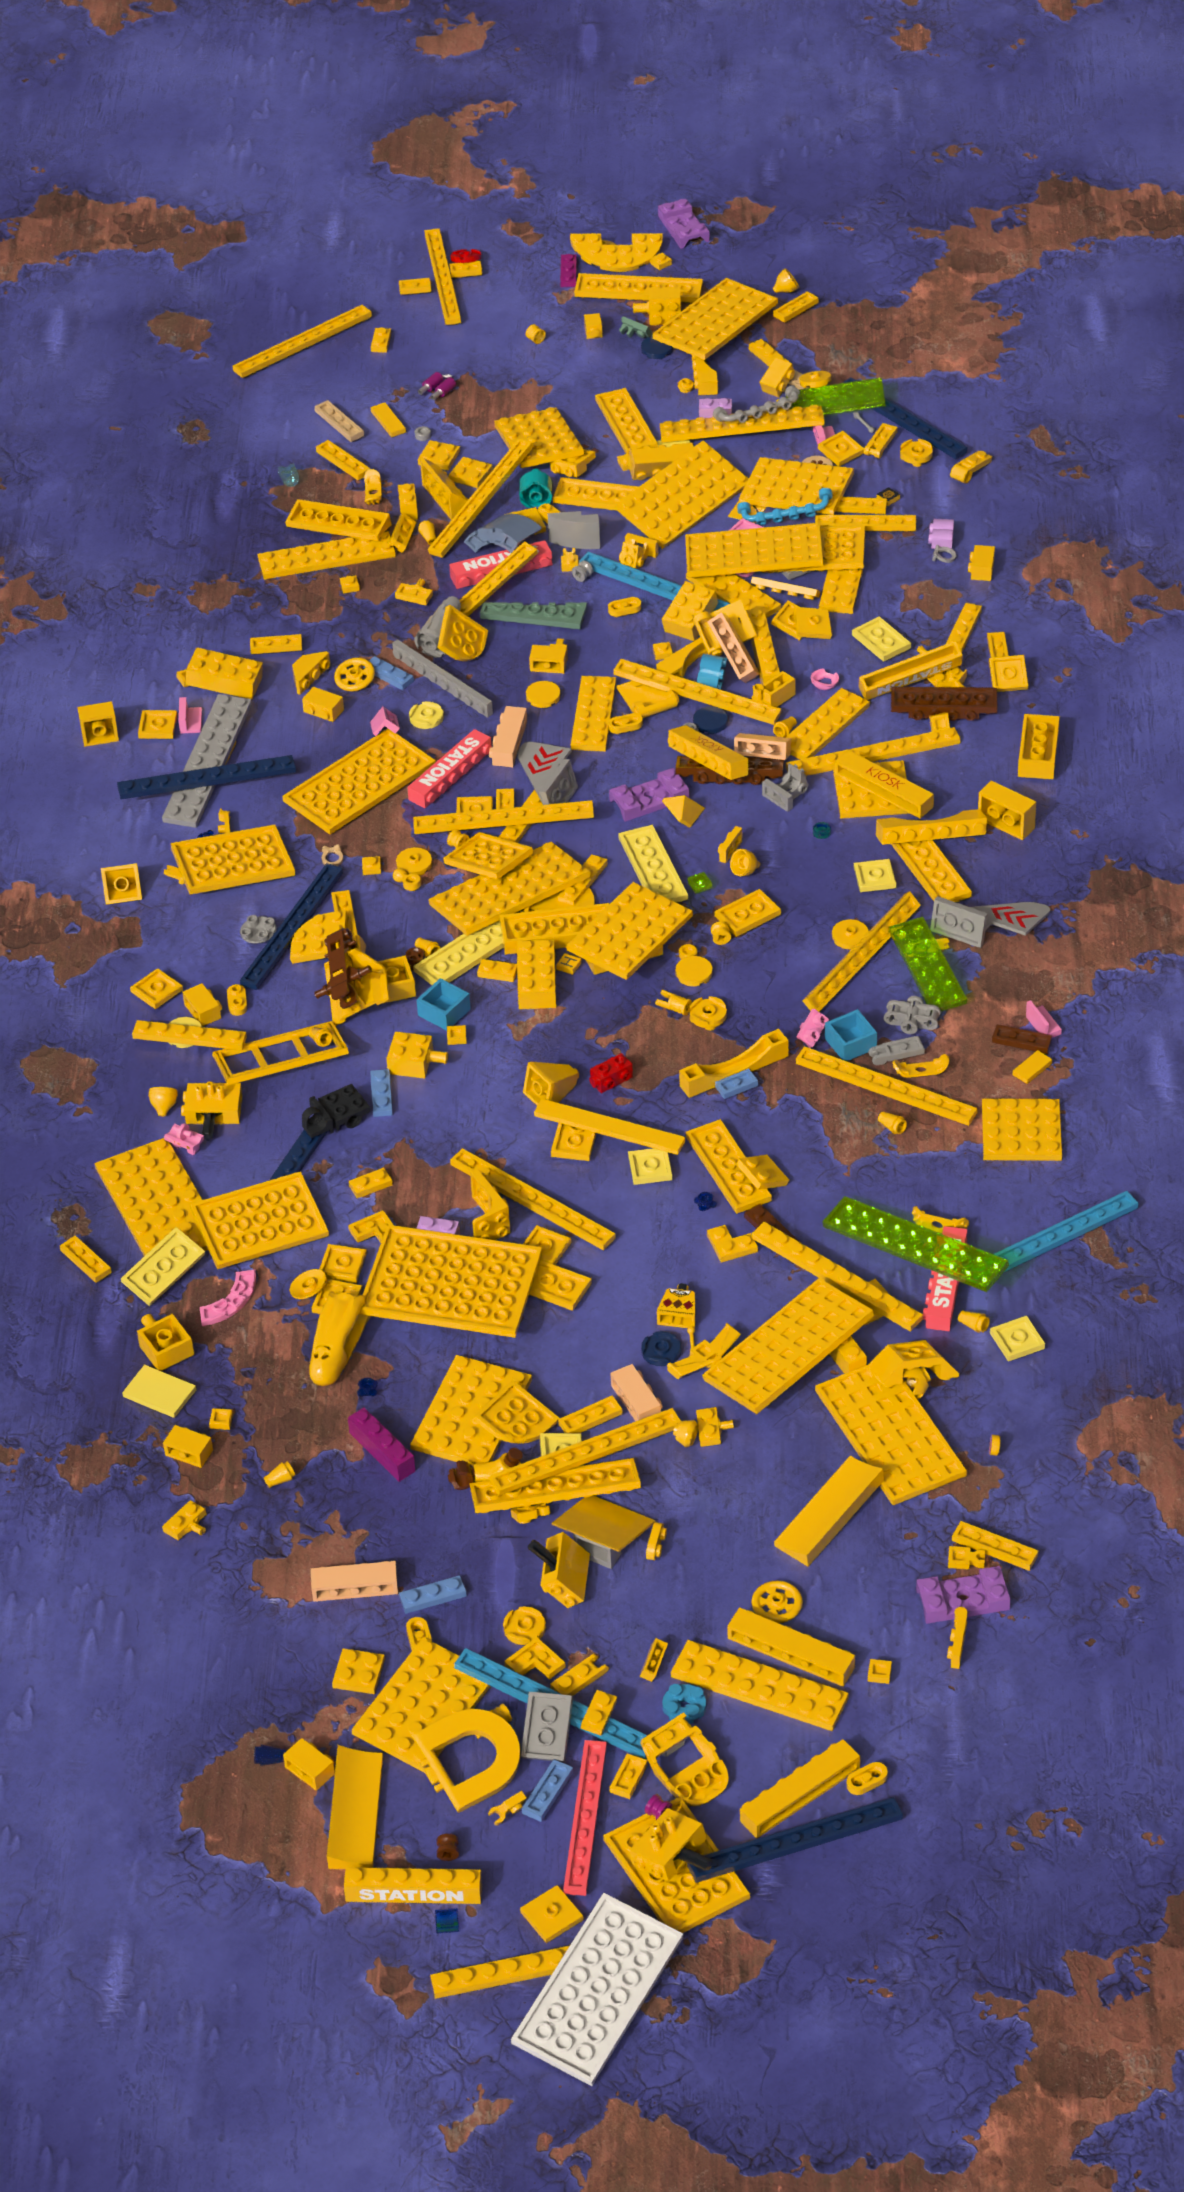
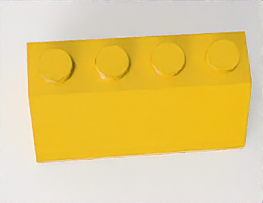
(441, 488)

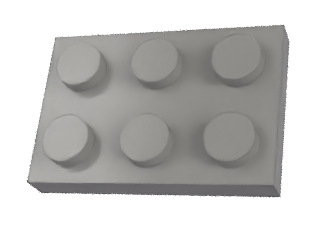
(547, 1726)

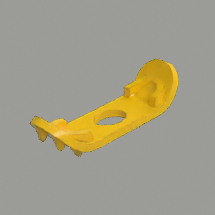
(372, 482)
(932, 1068)
(926, 1220)

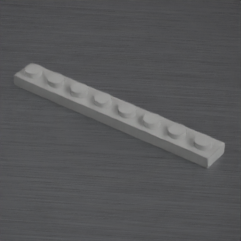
(442, 678)

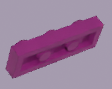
(568, 270)

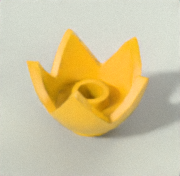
(917, 1379)

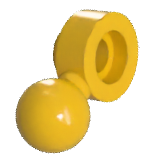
(410, 881)

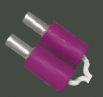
(441, 387)

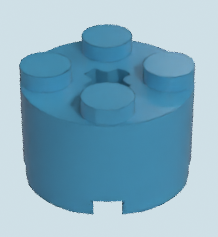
(712, 670)

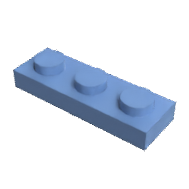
(391, 673)
(381, 1093)
(432, 1594)
(547, 1790)

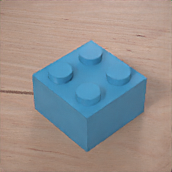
(443, 1004)
(850, 1035)

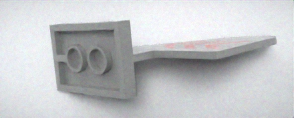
(548, 771)
(970, 923)

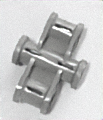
(915, 1015)

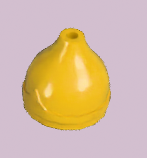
(785, 282)
(743, 862)
(163, 1099)

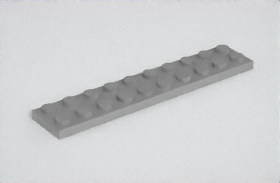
(209, 751)

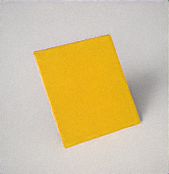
(603, 1522)

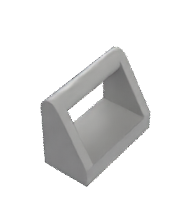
(598, 1553)

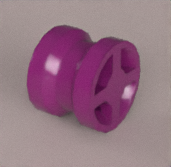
(657, 1806)

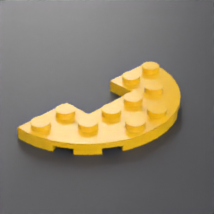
(617, 257)

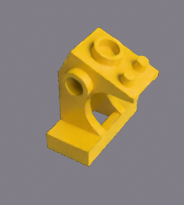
(634, 555)

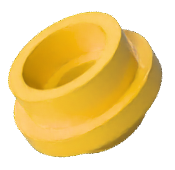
(685, 385)

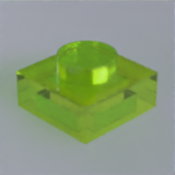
(699, 882)

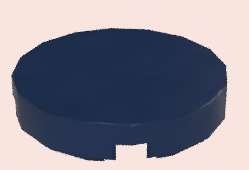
(655, 349)
(710, 719)
(661, 1348)

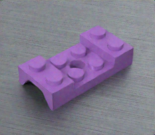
(682, 222)
(635, 800)
(984, 1591)

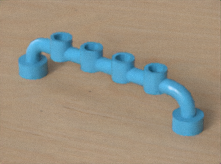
(793, 512)

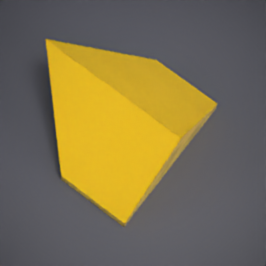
(684, 809)

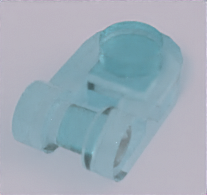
(289, 475)

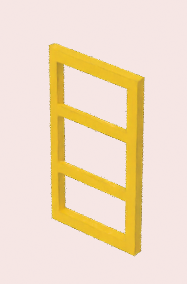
(264, 1069)

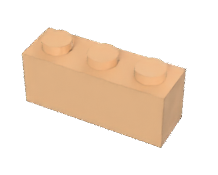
(762, 746)
(635, 1393)

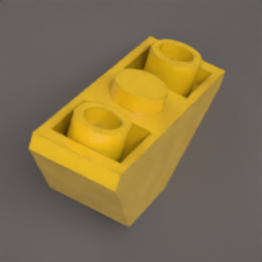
(309, 668)

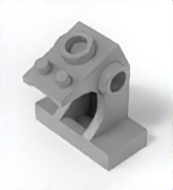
(794, 780)

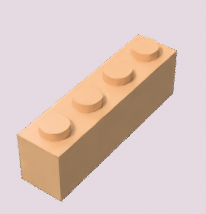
(733, 647)
(508, 736)
(354, 1581)

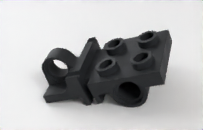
(334, 1109)

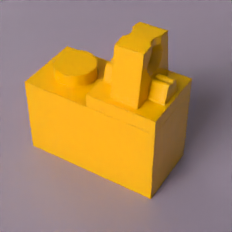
(549, 658)

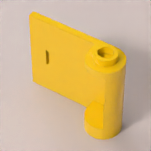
(734, 612)
(647, 699)

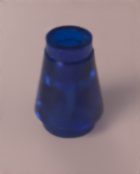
(268, 1755)

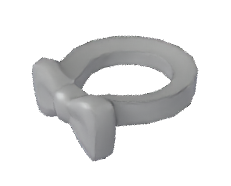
(943, 549)

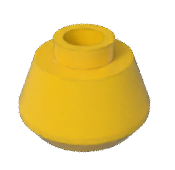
(686, 1432)

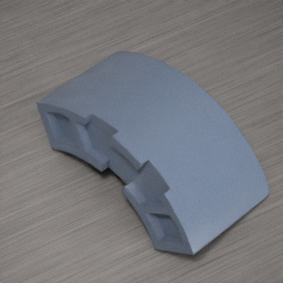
(504, 531)

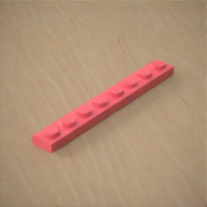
(585, 1818)

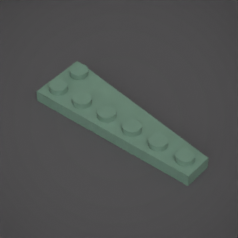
(565, 616)

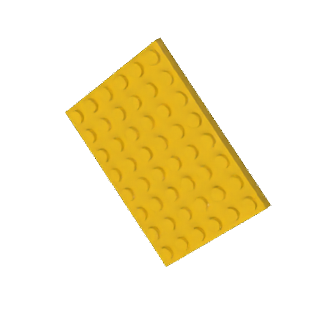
(451, 1280)

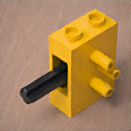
(212, 1105)
(563, 1568)
(670, 1845)

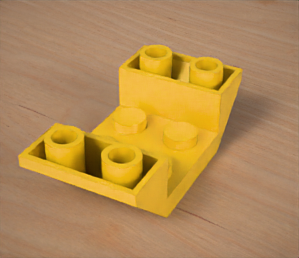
(890, 1362)

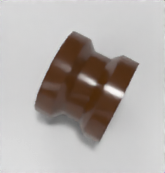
(414, 956)
(447, 1847)

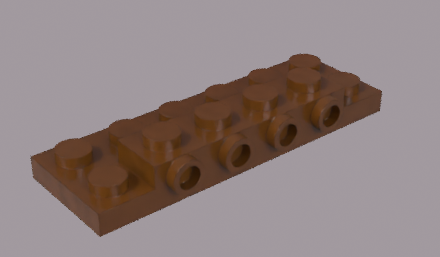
(956, 701)
(757, 770)

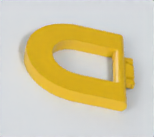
(454, 1728)

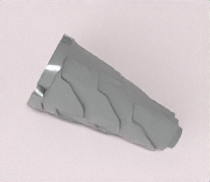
(429, 634)

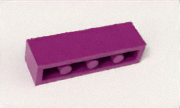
(381, 1444)

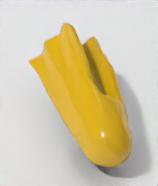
(336, 1336)

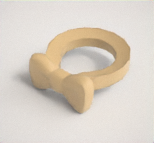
(337, 849)

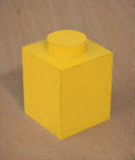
(593, 326)

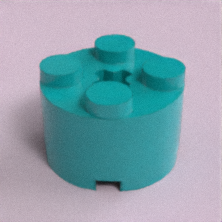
(535, 489)

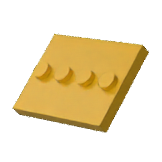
(488, 855)

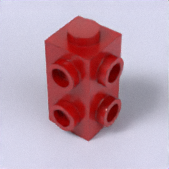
(611, 1073)

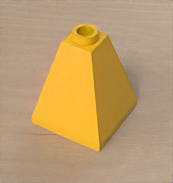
(549, 1081)

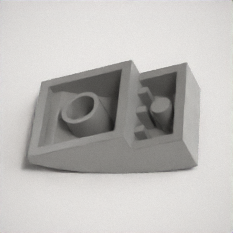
(574, 530)

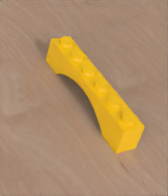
(704, 377)
(680, 661)
(960, 825)
(767, 1050)

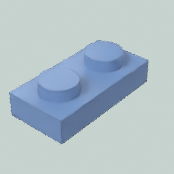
(736, 1083)

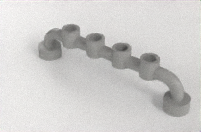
(791, 392)

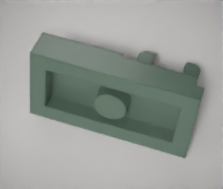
(633, 326)

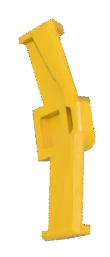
(705, 1353)

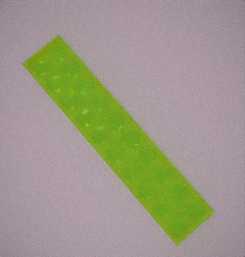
(916, 1244)

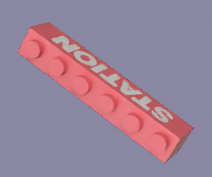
(475, 569)
(449, 768)
(943, 1291)

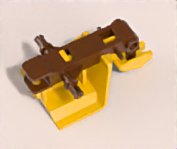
(351, 976)

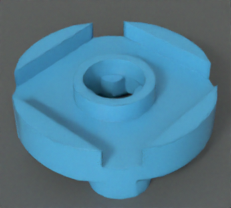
(684, 1693)

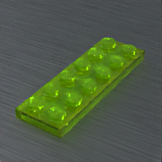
(843, 396)
(927, 964)

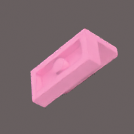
(822, 433)
(189, 718)
(384, 718)
(1042, 1020)

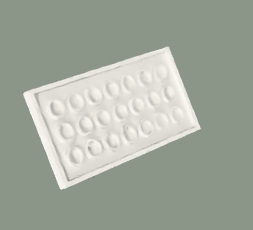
(597, 1989)

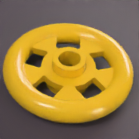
(354, 674)
(771, 1587)

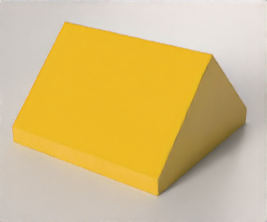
(121, 883)

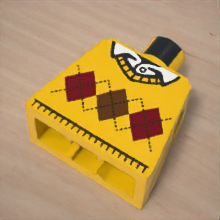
(677, 1307)

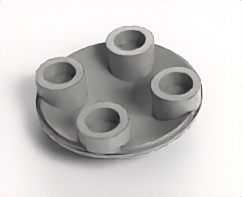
(258, 929)

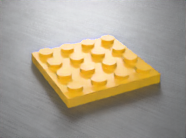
(860, 803)
(1021, 1129)

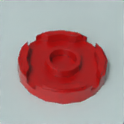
(465, 256)

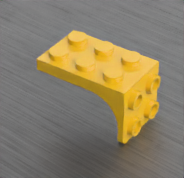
(495, 1221)

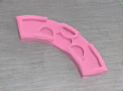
(235, 1301)

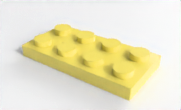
(162, 1266)

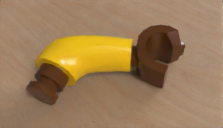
(464, 1474)

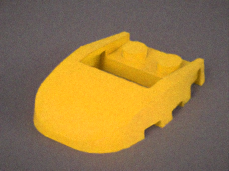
(700, 1780)

